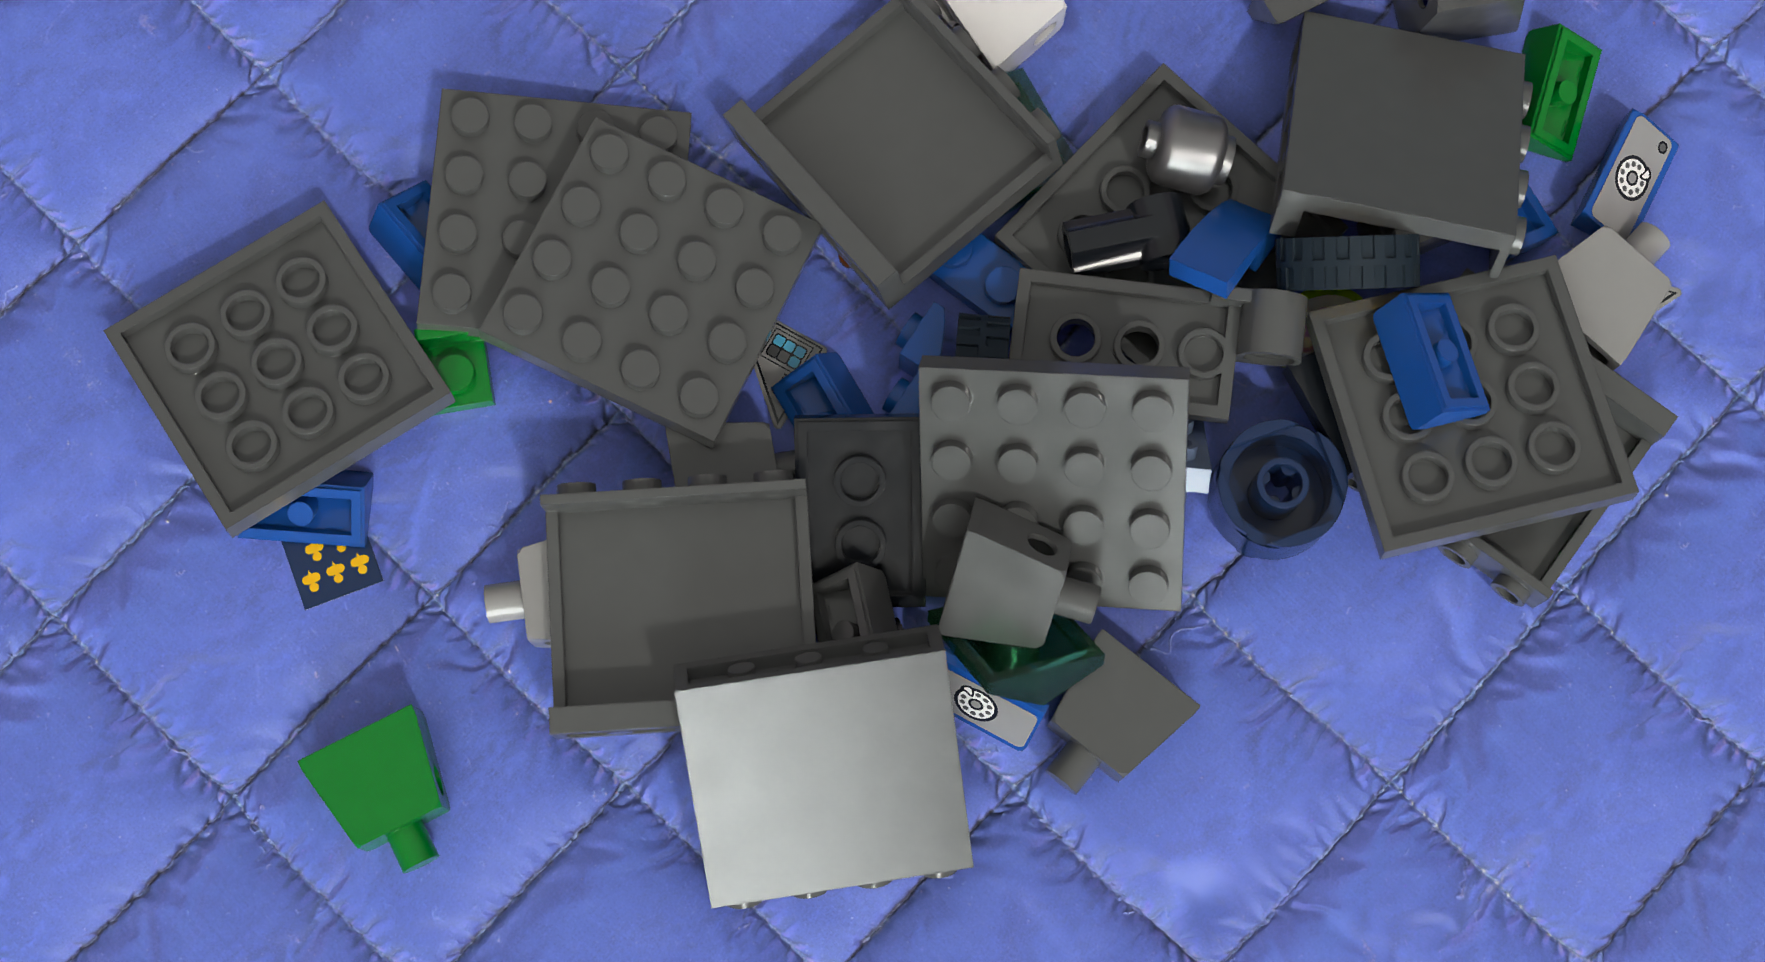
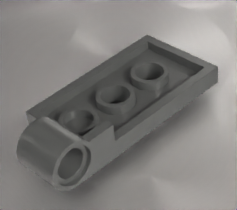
(1186, 323)

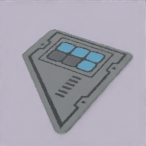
(780, 356)

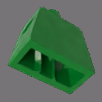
(384, 786)

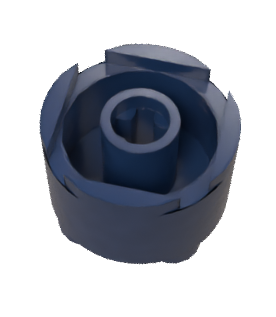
(1287, 457)

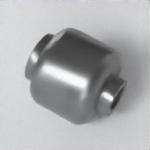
(1187, 150)

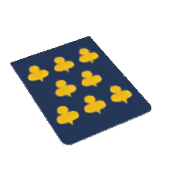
(330, 570)

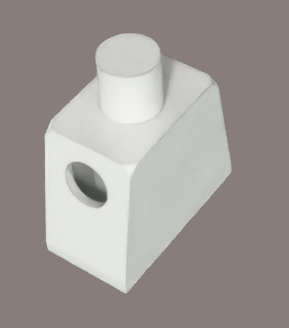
(1005, 29)

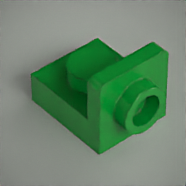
(462, 366)

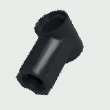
(1127, 238)

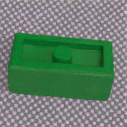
(1562, 78)

